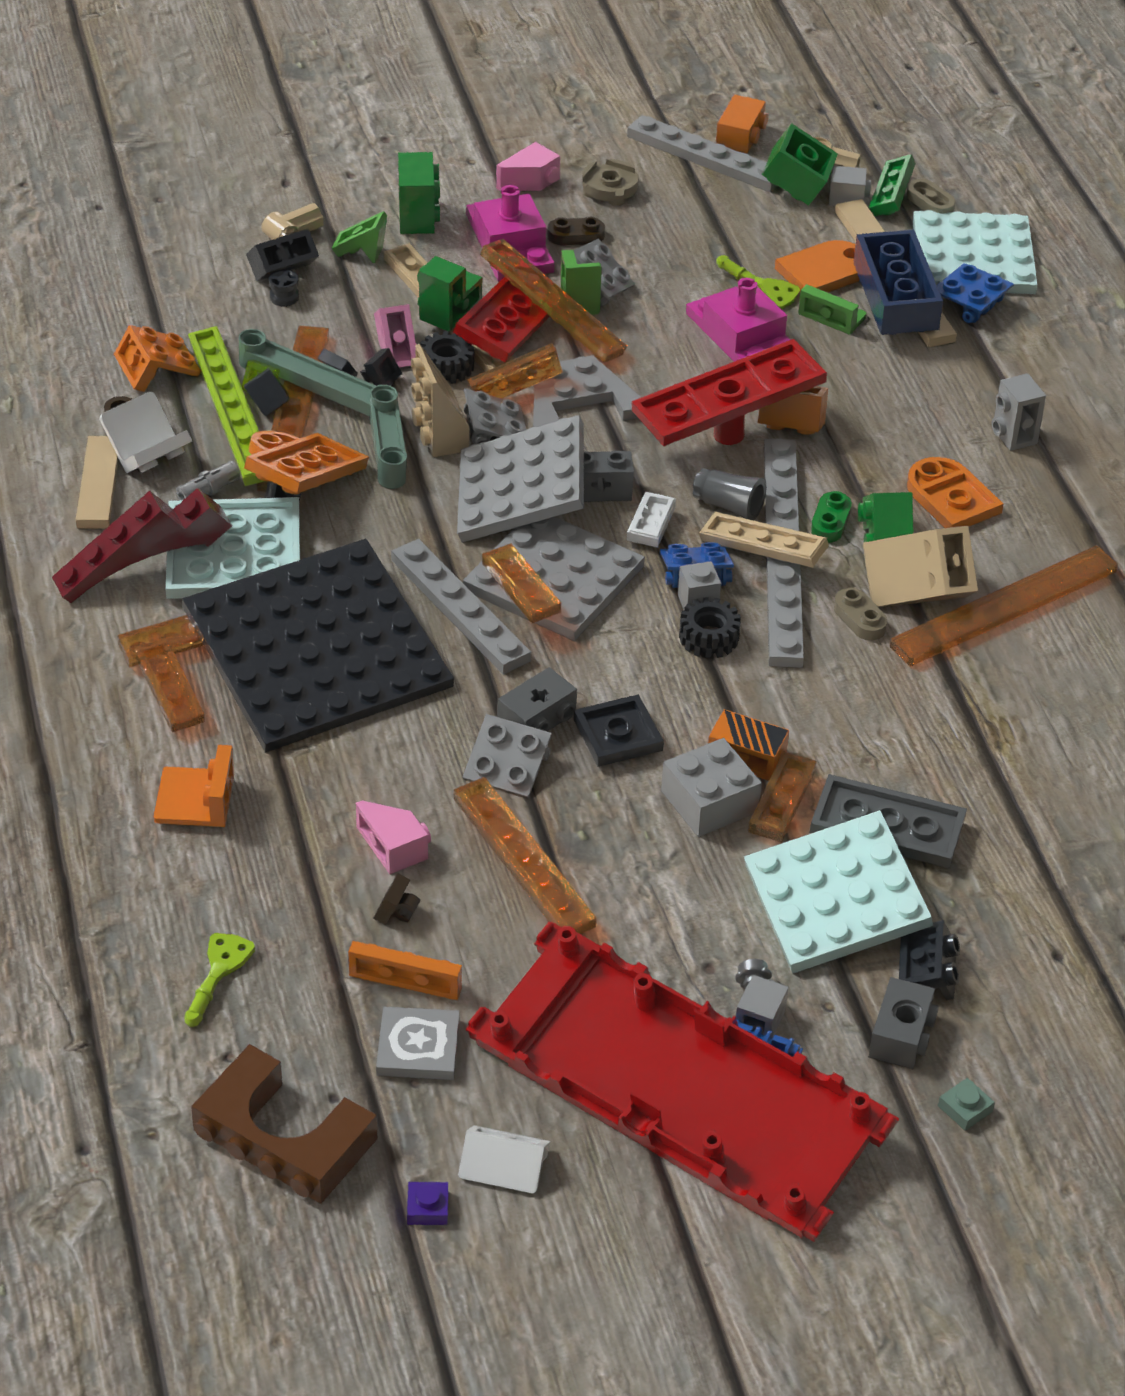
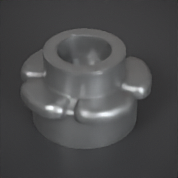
(752, 967)

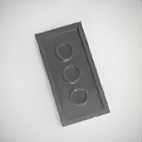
(920, 826)

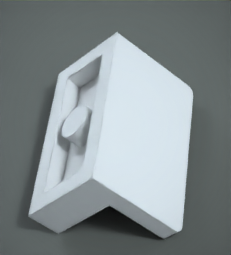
(502, 1159)

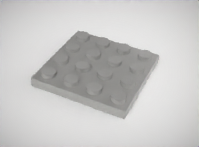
(521, 478)
(575, 566)

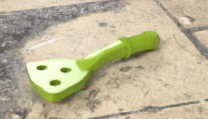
(781, 297)
(219, 969)

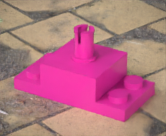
(515, 221)
(740, 319)

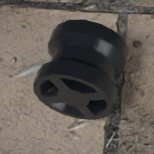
(283, 288)

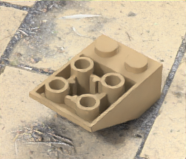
(437, 408)
(921, 567)

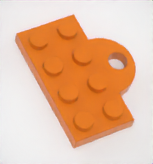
(301, 462)

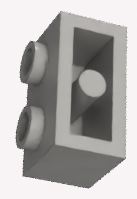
(1018, 412)

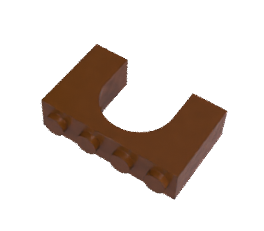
(307, 1163)

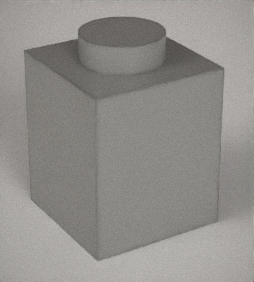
(848, 185)
(698, 582)
(762, 1004)

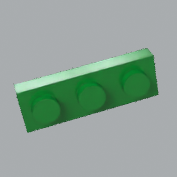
(892, 185)

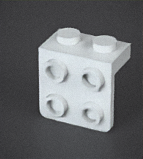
(142, 433)

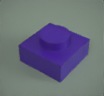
(427, 1203)

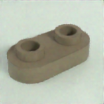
(930, 196)
(860, 613)

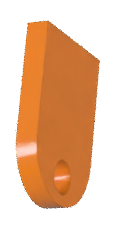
(820, 266)
(951, 493)

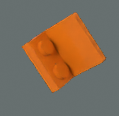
(145, 350)
(197, 794)

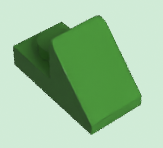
(365, 235)

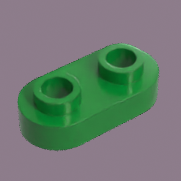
(831, 516)

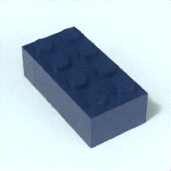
(898, 282)

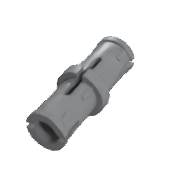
(210, 481)

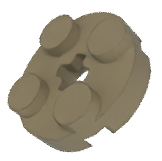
(610, 181)

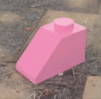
(529, 169)
(396, 333)
(393, 835)

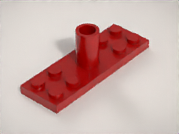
(727, 394)

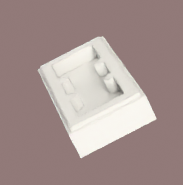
(651, 519)

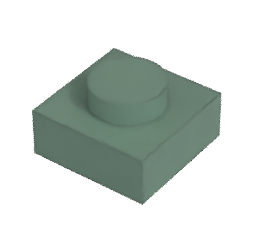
(966, 1104)

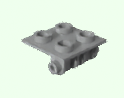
(613, 278)
(491, 416)
(508, 755)

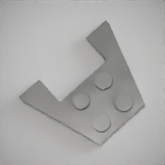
(581, 384)

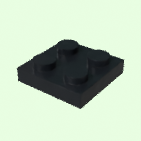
(618, 730)

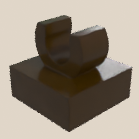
(397, 902)

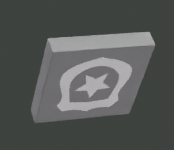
(418, 1043)

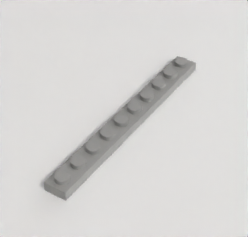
(783, 577)

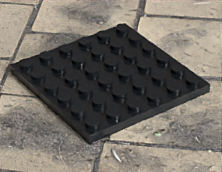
(316, 644)

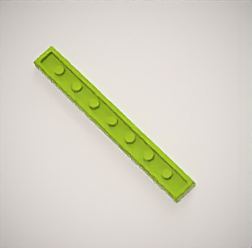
(226, 395)

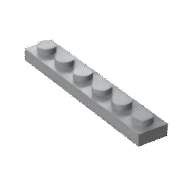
(700, 151)
(461, 606)

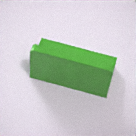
(581, 281)
(830, 310)

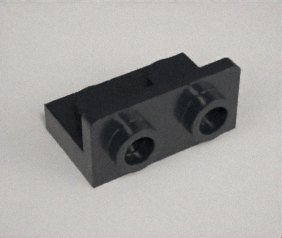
(930, 958)

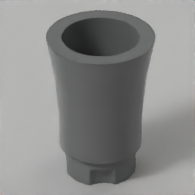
(731, 492)

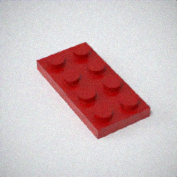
(501, 321)

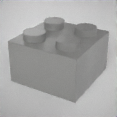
(710, 786)

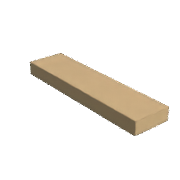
(97, 484)
(764, 539)

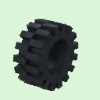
(450, 355)
(706, 640)

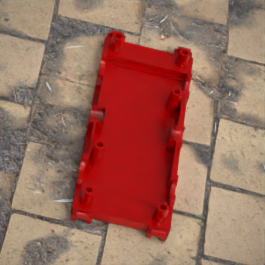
(683, 1080)

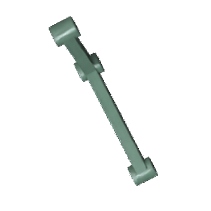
(374, 401)

